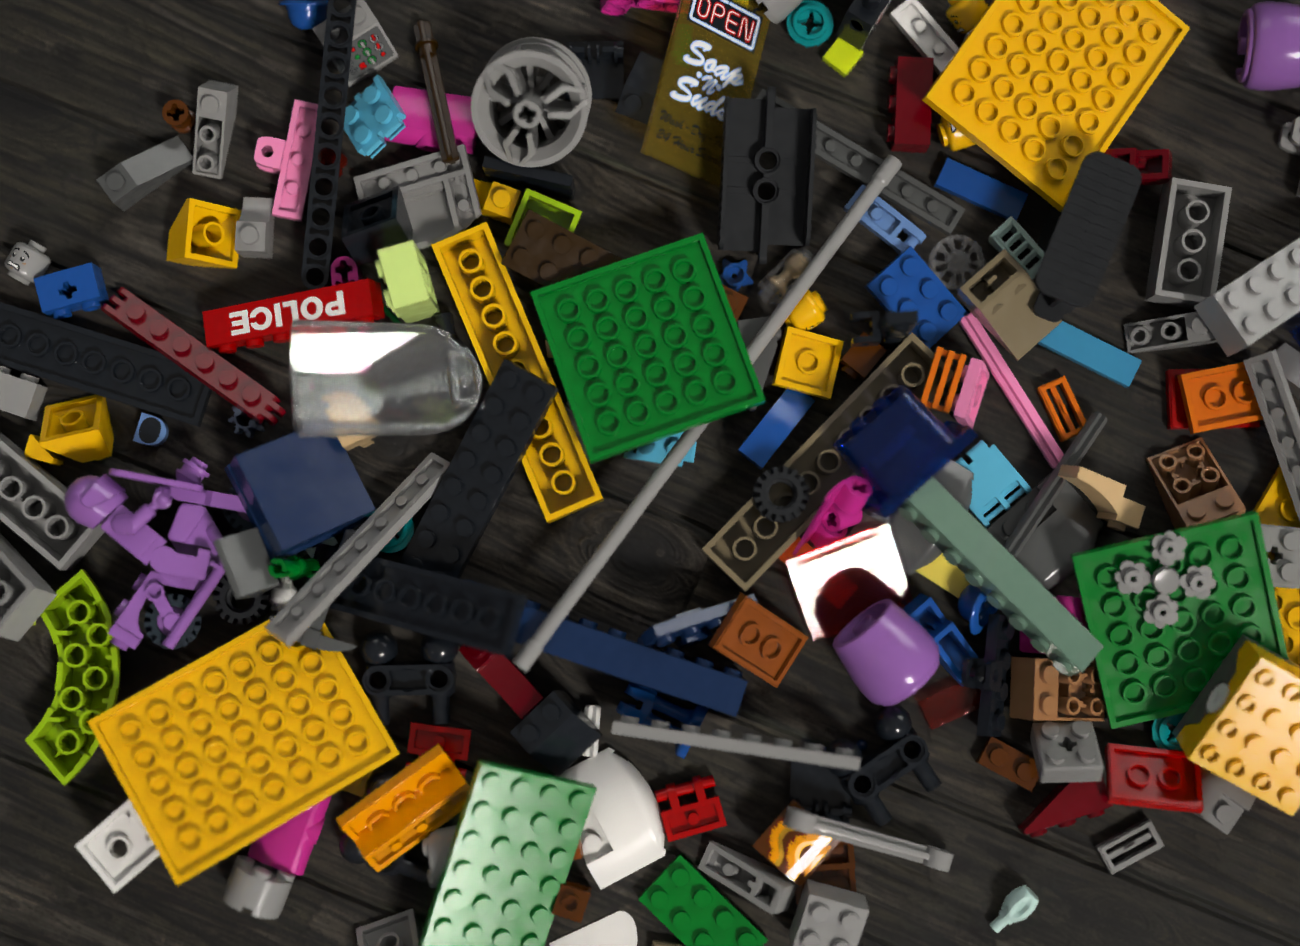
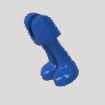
(652, 701)

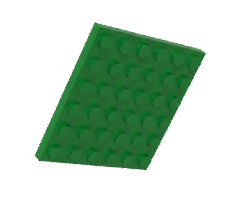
(647, 347)
(1162, 671)

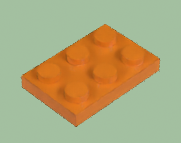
(1218, 398)

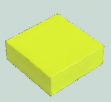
(842, 57)

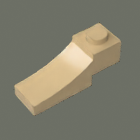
(1106, 497)

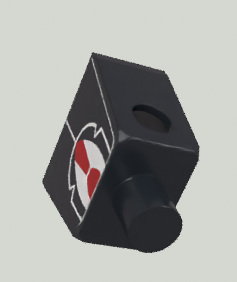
(868, 14)

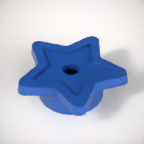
(740, 269)

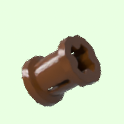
(171, 112)

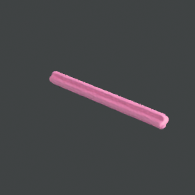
(1012, 389)

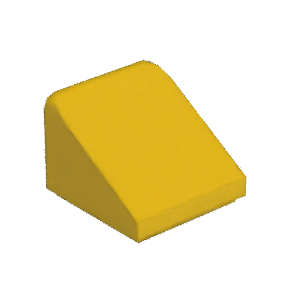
(35, 451)

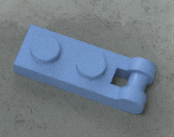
(888, 223)

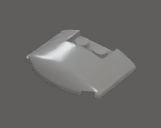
(436, 194)

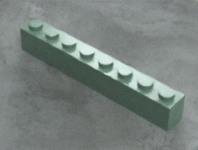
(1001, 578)

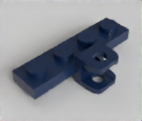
(691, 626)

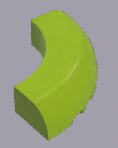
(85, 677)

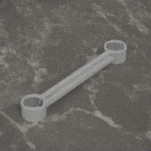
(813, 824)

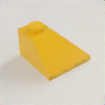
(204, 235)
(78, 429)

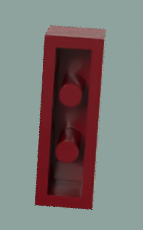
(910, 115)

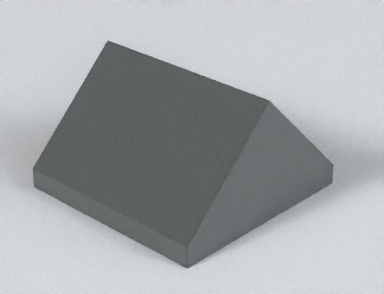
(246, 563)

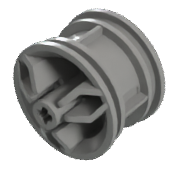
(531, 102)

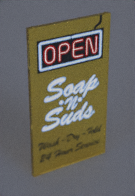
(708, 57)

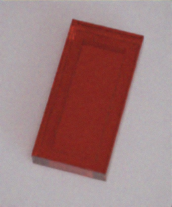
(949, 705)

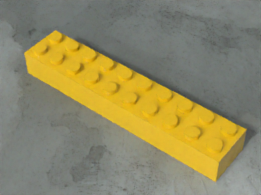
(501, 332)

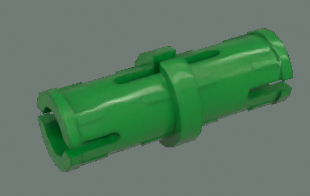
(293, 567)

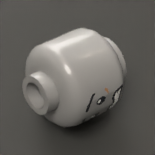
(27, 262)

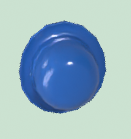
(306, 13)
(975, 608)

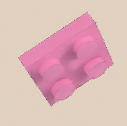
(974, 384)

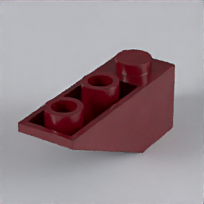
(1066, 804)

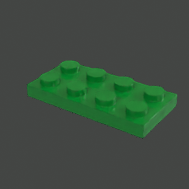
(697, 910)

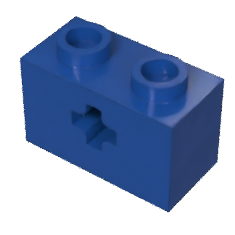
(55, 288)

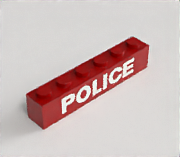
(272, 318)

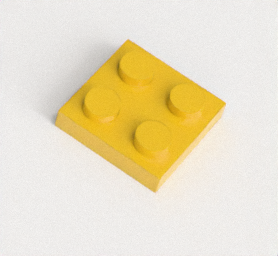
(807, 362)

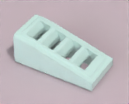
(1027, 242)

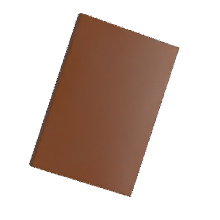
(758, 640)

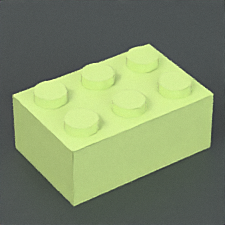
(408, 282)

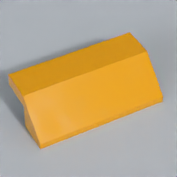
(406, 808)

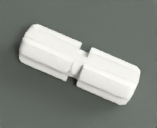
(593, 713)

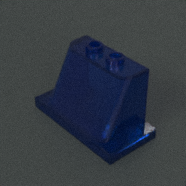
(900, 448)

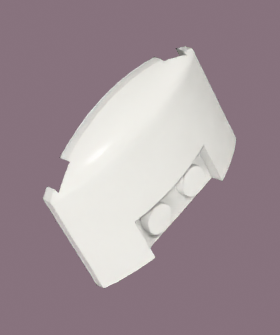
(623, 821)

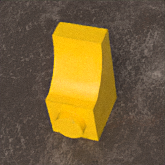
(498, 200)

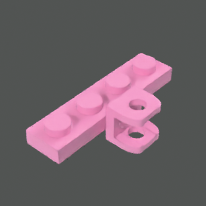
(291, 161)

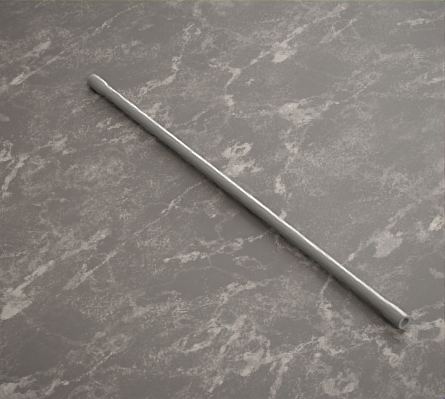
(535, 644)

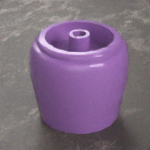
(1271, 46)
(886, 653)

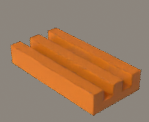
(950, 356)
(1062, 381)

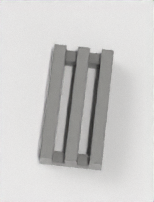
(1123, 835)

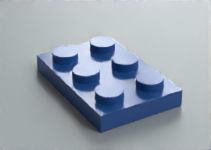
(912, 285)

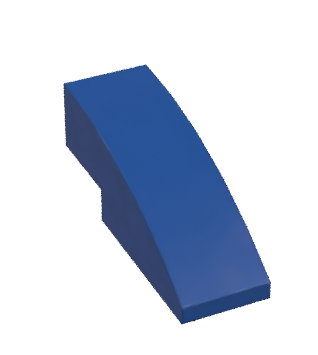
(775, 427)
(949, 639)

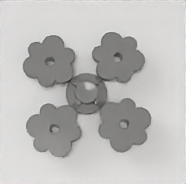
(1165, 579)

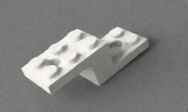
(98, 847)

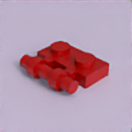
(451, 739)
(693, 817)

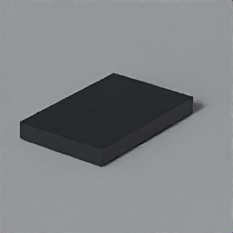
(534, 178)

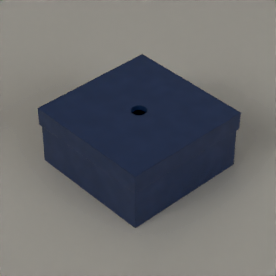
(299, 492)

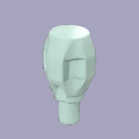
(1015, 908)

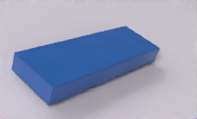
(980, 189)

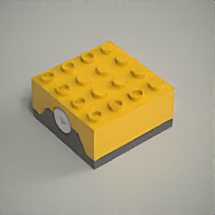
(1249, 724)

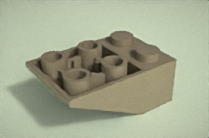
(1003, 303)

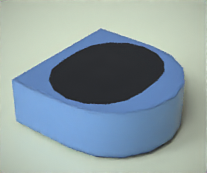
(151, 430)

